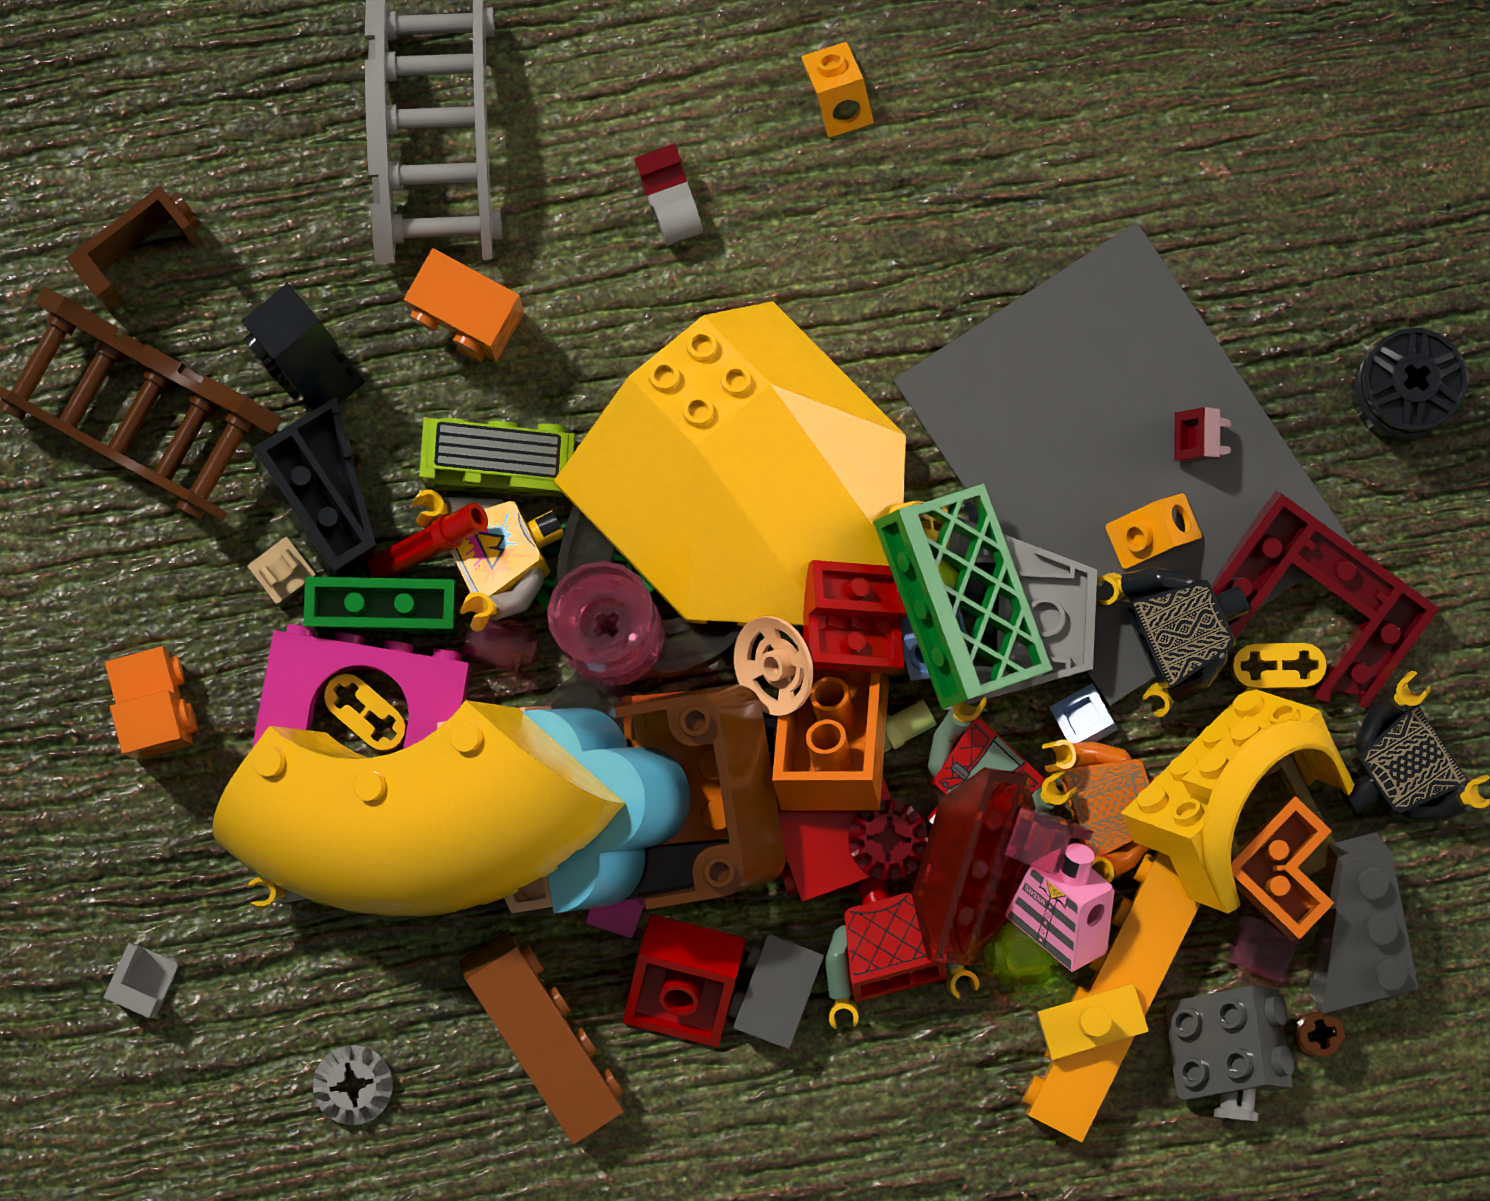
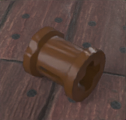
(1330, 1043)

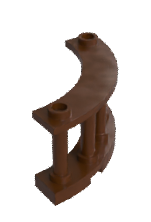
(159, 374)

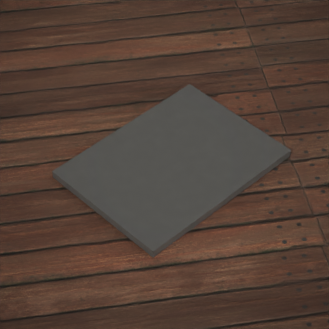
(1074, 423)

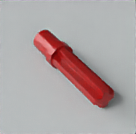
(442, 535)

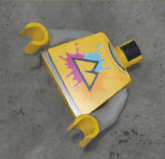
(502, 561)

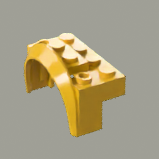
(1199, 796)

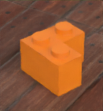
(466, 304)
(148, 703)
(1269, 871)

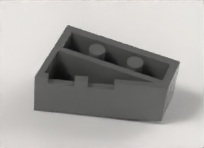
(1364, 934)

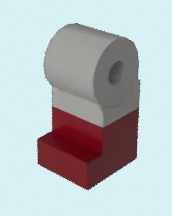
(668, 194)

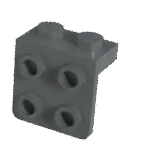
(1229, 1042)

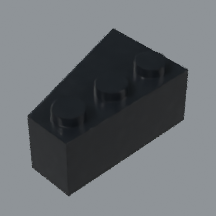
(296, 344)
(318, 488)

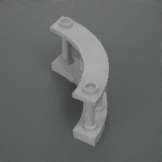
(386, 119)

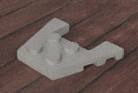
(1061, 603)

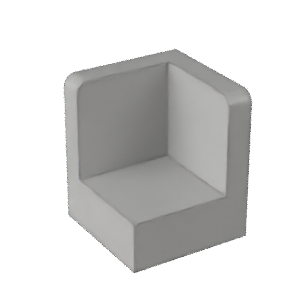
(141, 980)

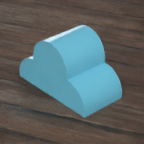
(653, 813)

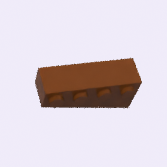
(541, 1037)

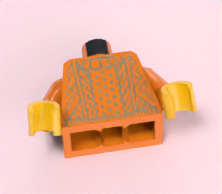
(1105, 786)

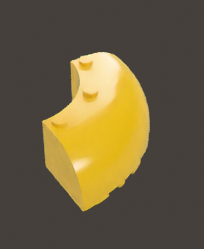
(415, 829)

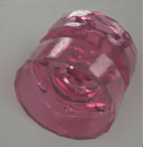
(600, 597)

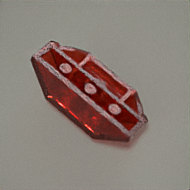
(964, 871)

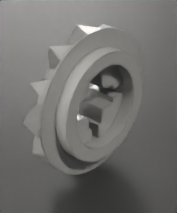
(371, 1099)

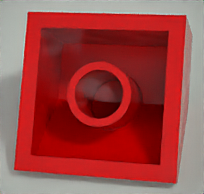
(684, 980)

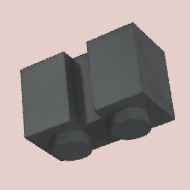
(776, 990)

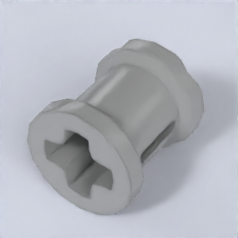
(1243, 1110)

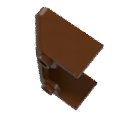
(735, 725)

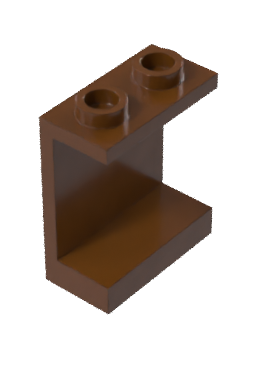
(124, 235)

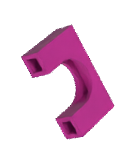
(304, 665)

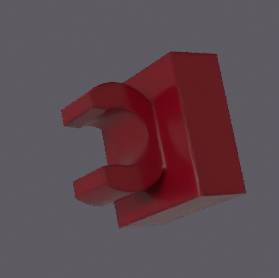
(1199, 435)

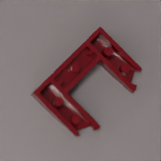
(1391, 608)

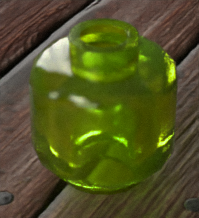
(1017, 958)

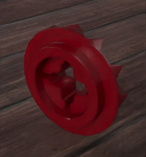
(870, 855)

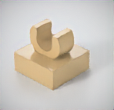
(281, 571)

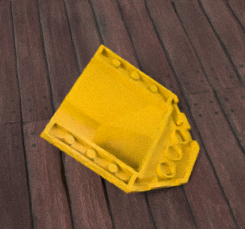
(738, 468)

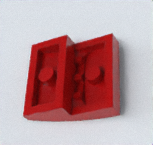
(853, 617)

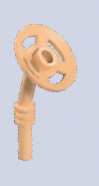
(775, 665)

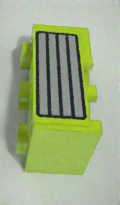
(493, 457)

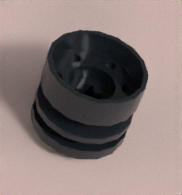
(1392, 408)

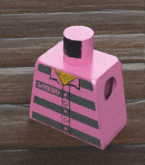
(1066, 910)

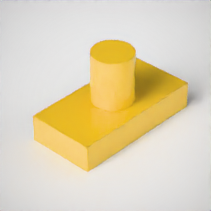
(1092, 1021)

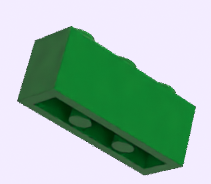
(381, 605)

